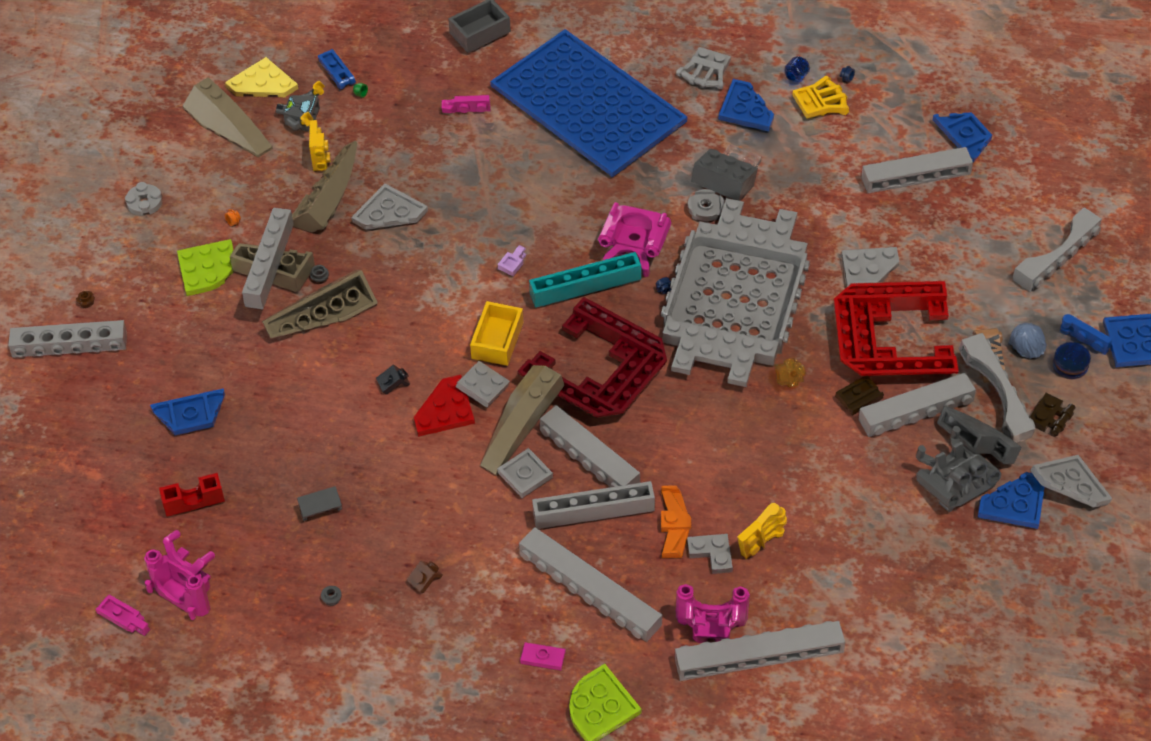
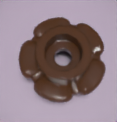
(85, 299)

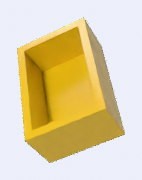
(497, 333)

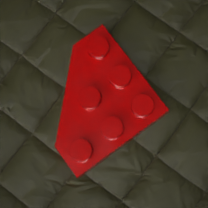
(444, 409)

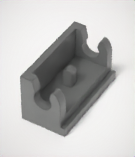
(319, 502)

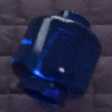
(797, 69)

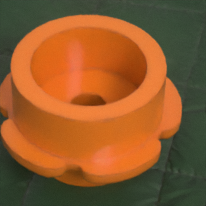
(232, 217)

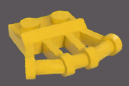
(811, 101)
(766, 527)

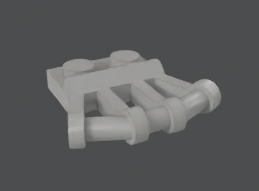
(708, 61)

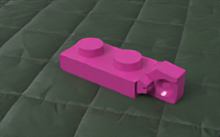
(466, 104)
(122, 615)

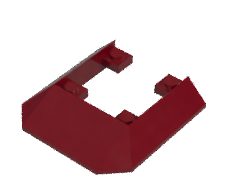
(637, 349)

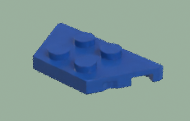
(965, 131)
(190, 412)

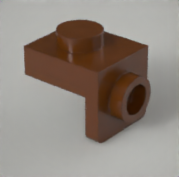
(424, 575)

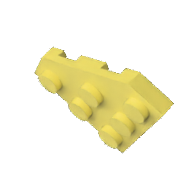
(262, 80)

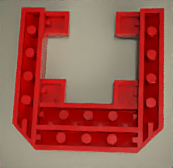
(868, 303)

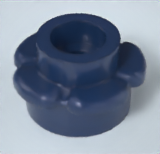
(847, 74)
(663, 285)

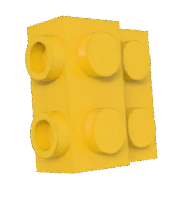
(318, 148)

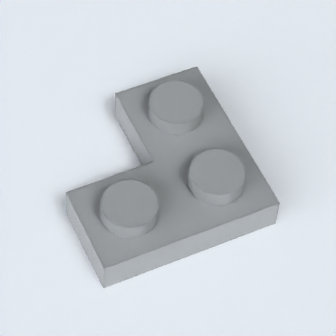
(712, 546)

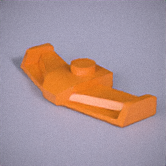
(675, 522)

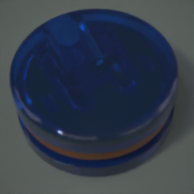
(1071, 360)

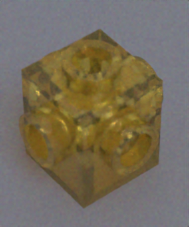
(790, 366)

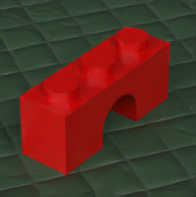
(179, 500)

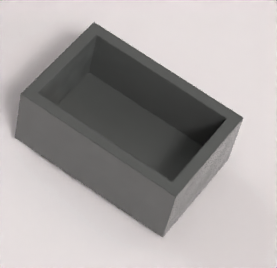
(479, 25)
(724, 174)

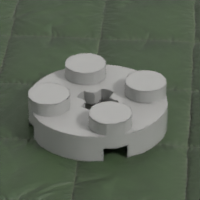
(141, 191)
(701, 213)

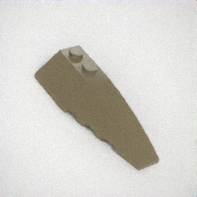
(218, 112)
(321, 203)
(324, 306)
(521, 414)

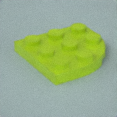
(205, 266)
(601, 704)

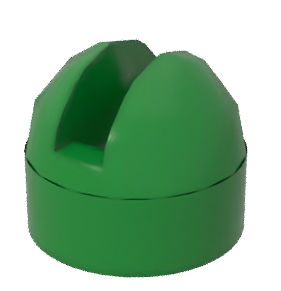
(360, 90)

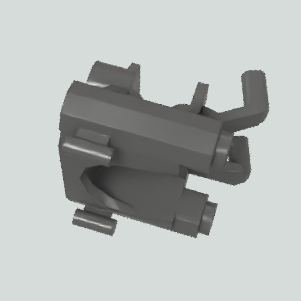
(956, 476)

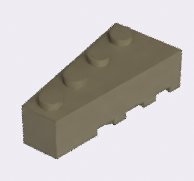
(292, 270)

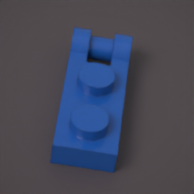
(336, 69)
(1085, 333)

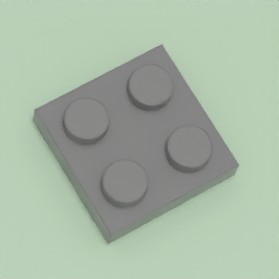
(482, 384)
(525, 473)

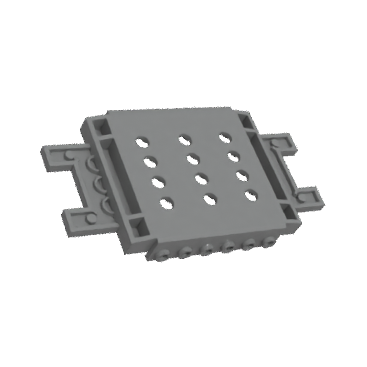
(750, 245)

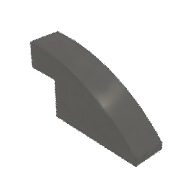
(979, 436)

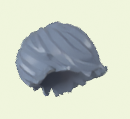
(1028, 340)

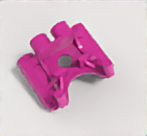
(634, 231)
(179, 580)
(711, 620)

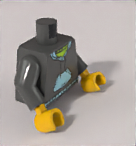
(301, 108)

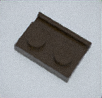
(859, 394)

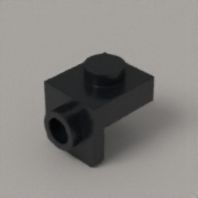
(392, 378)

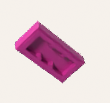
(543, 656)

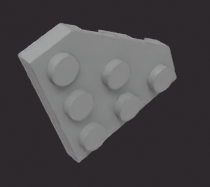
(389, 208)
(869, 264)
(1073, 479)

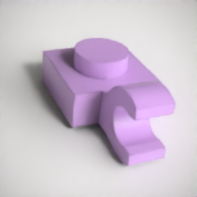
(512, 262)

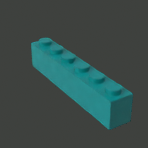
(585, 279)

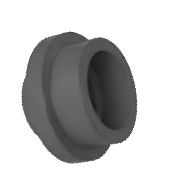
(319, 273)
(331, 600)

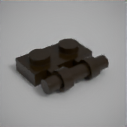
(1046, 411)

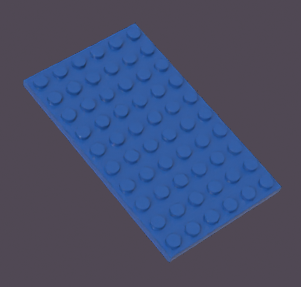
(588, 102)

